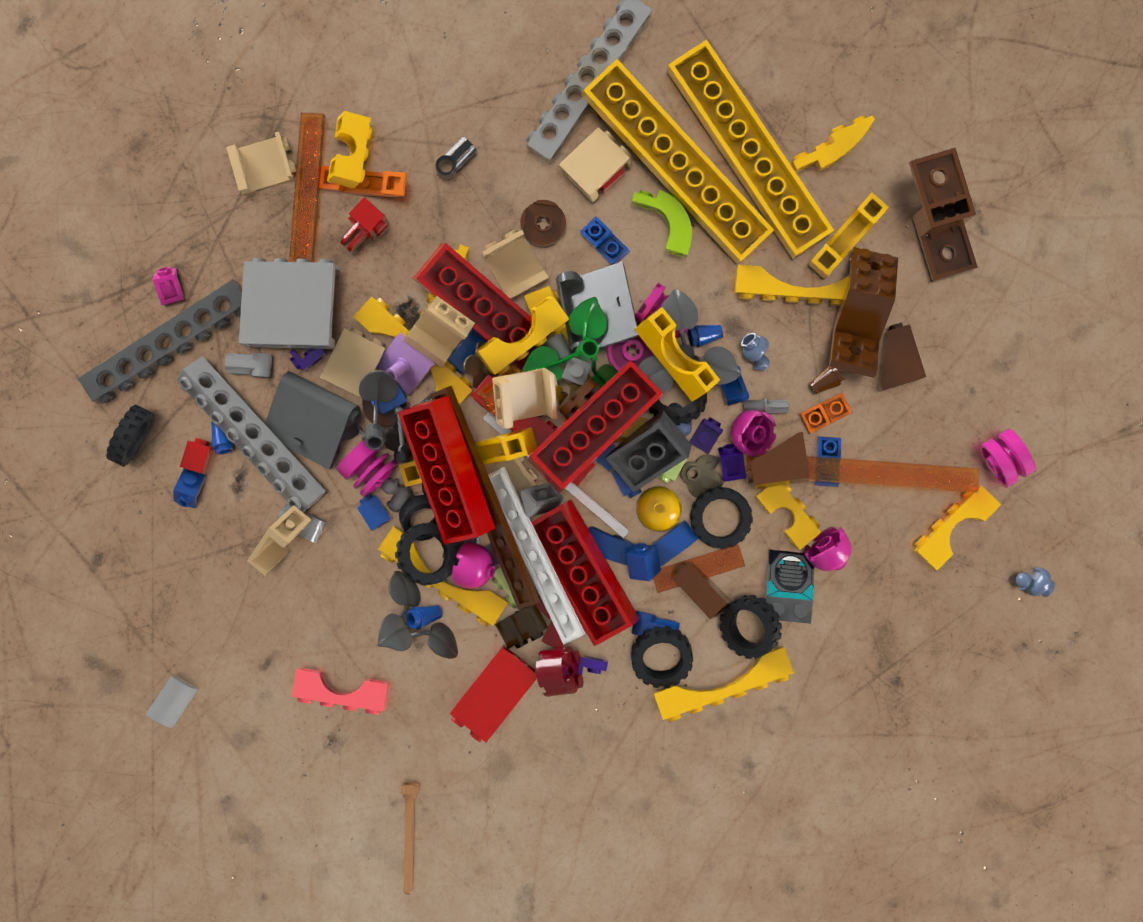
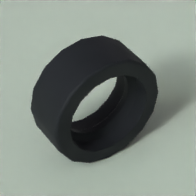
(411, 506)

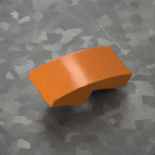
(826, 412)

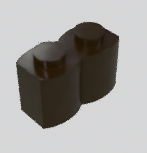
(522, 626)

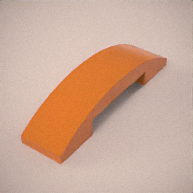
(374, 184)

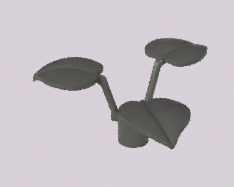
(685, 315)
(378, 387)
(395, 633)

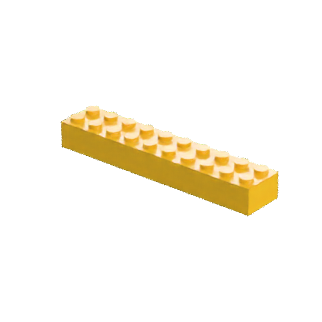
(749, 149)
(676, 161)

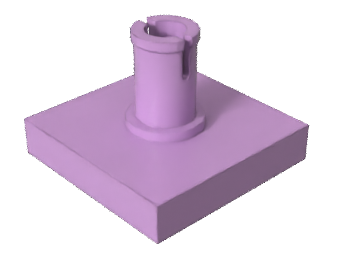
(405, 364)

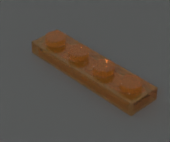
(710, 564)

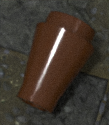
(827, 379)

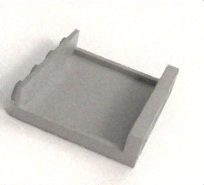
(287, 304)

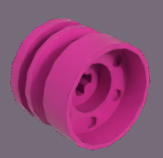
(367, 468)

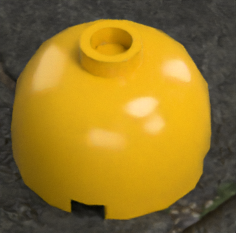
(658, 508)

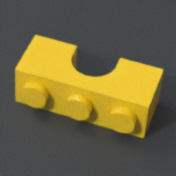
(355, 132)
(803, 528)

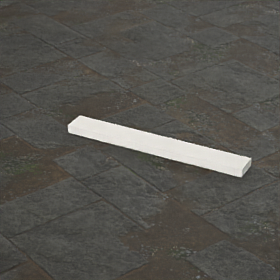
(574, 490)
(536, 559)

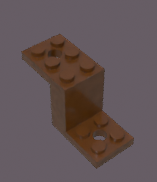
(943, 214)
(864, 312)

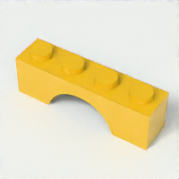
(848, 235)
(546, 318)
(691, 375)
(936, 547)

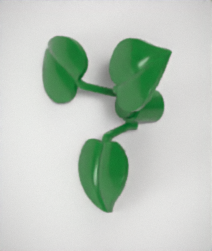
(585, 320)

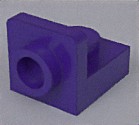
(311, 358)
(706, 435)
(731, 463)
(593, 664)

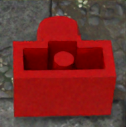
(367, 222)

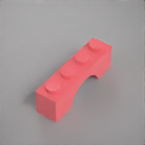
(311, 686)

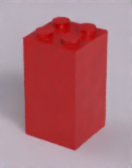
(493, 694)

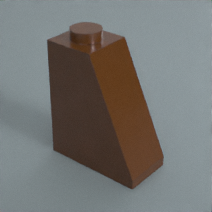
(899, 358)
(781, 465)
(701, 589)

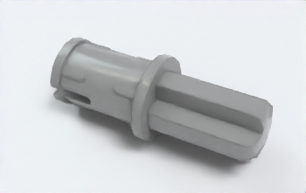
(767, 406)

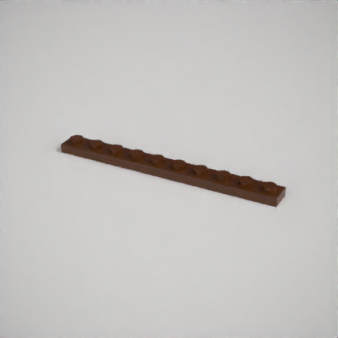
(500, 537)

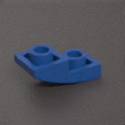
(604, 241)
(463, 350)
(830, 448)
(674, 542)
(611, 546)

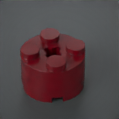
(559, 671)

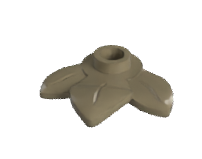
(475, 367)
(705, 477)

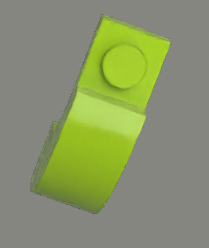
(675, 215)

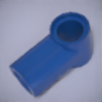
(649, 621)

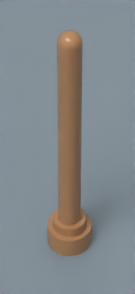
(409, 793)

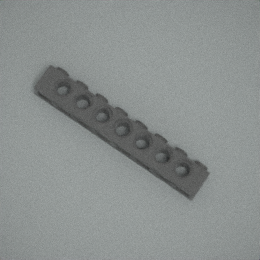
(94, 379)

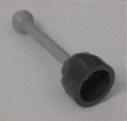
(401, 453)

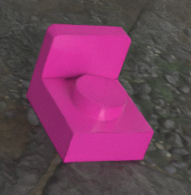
(167, 285)

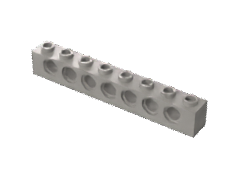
(548, 148)
(248, 423)

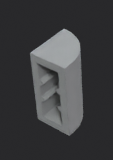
(172, 701)

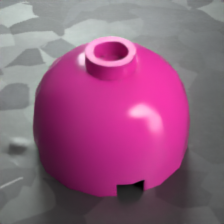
(753, 432)
(830, 550)
(474, 566)

